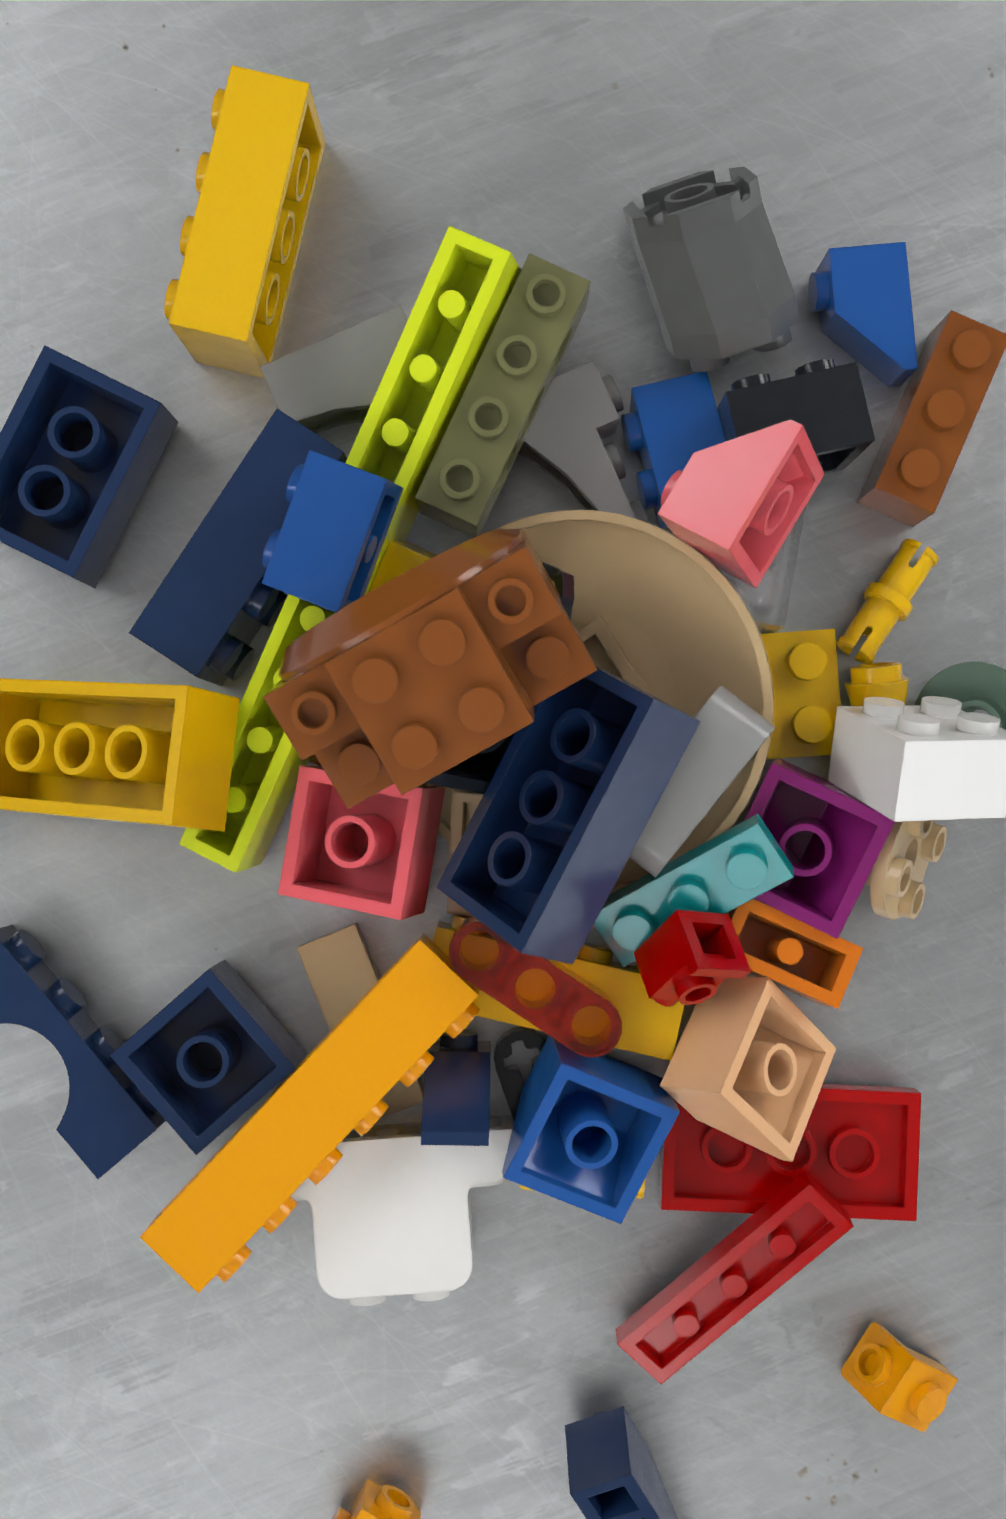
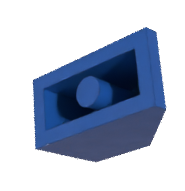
(868, 307)

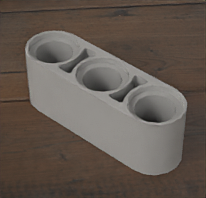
(715, 756)

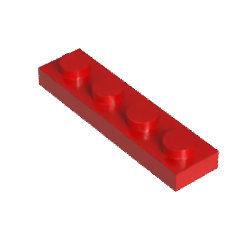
(733, 1277)

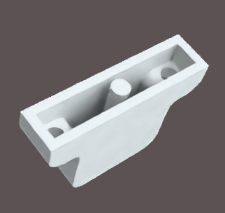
(400, 1212)

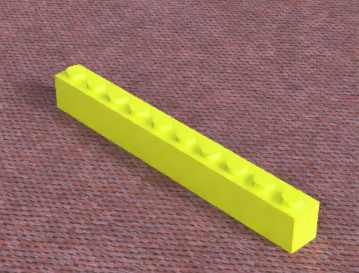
(398, 443)

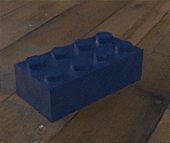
(215, 589)
(566, 813)

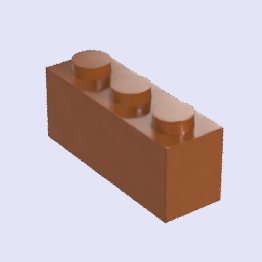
(933, 419)

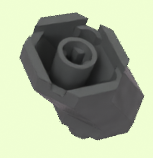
(712, 268)

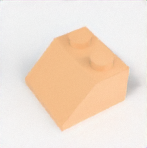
(750, 1065)

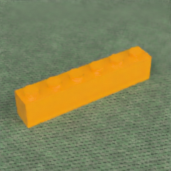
(310, 1114)

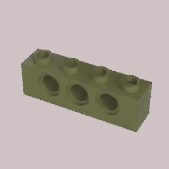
(503, 396)

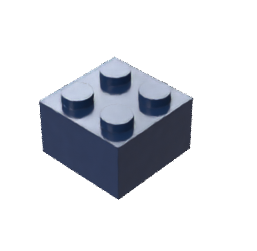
(209, 1056)

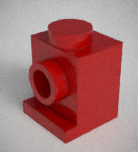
(690, 957)

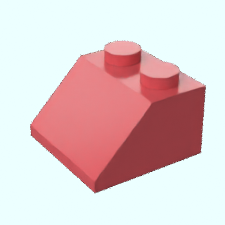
(743, 498)

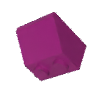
(827, 840)

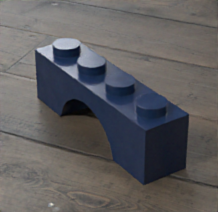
(104, 1107)

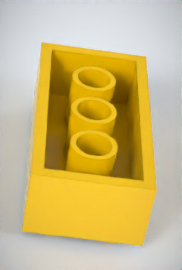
(246, 221)
(117, 751)

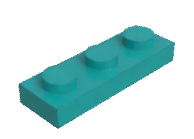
(705, 879)

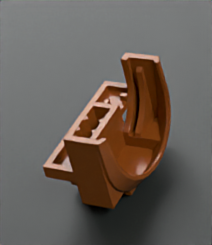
(429, 667)

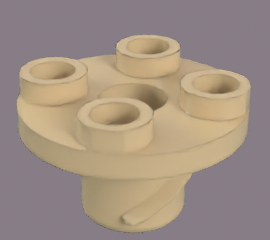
(901, 866)

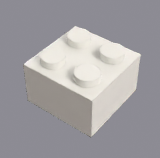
(920, 759)

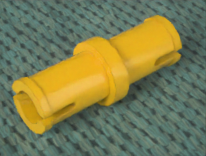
(887, 601)

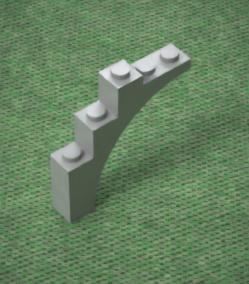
(339, 376)

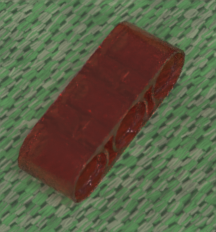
(549, 1014)

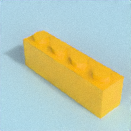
(645, 1023)

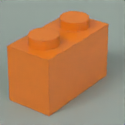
(795, 953)

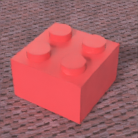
(362, 856)

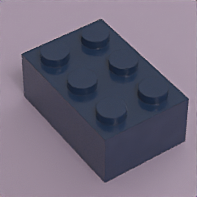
(76, 464)

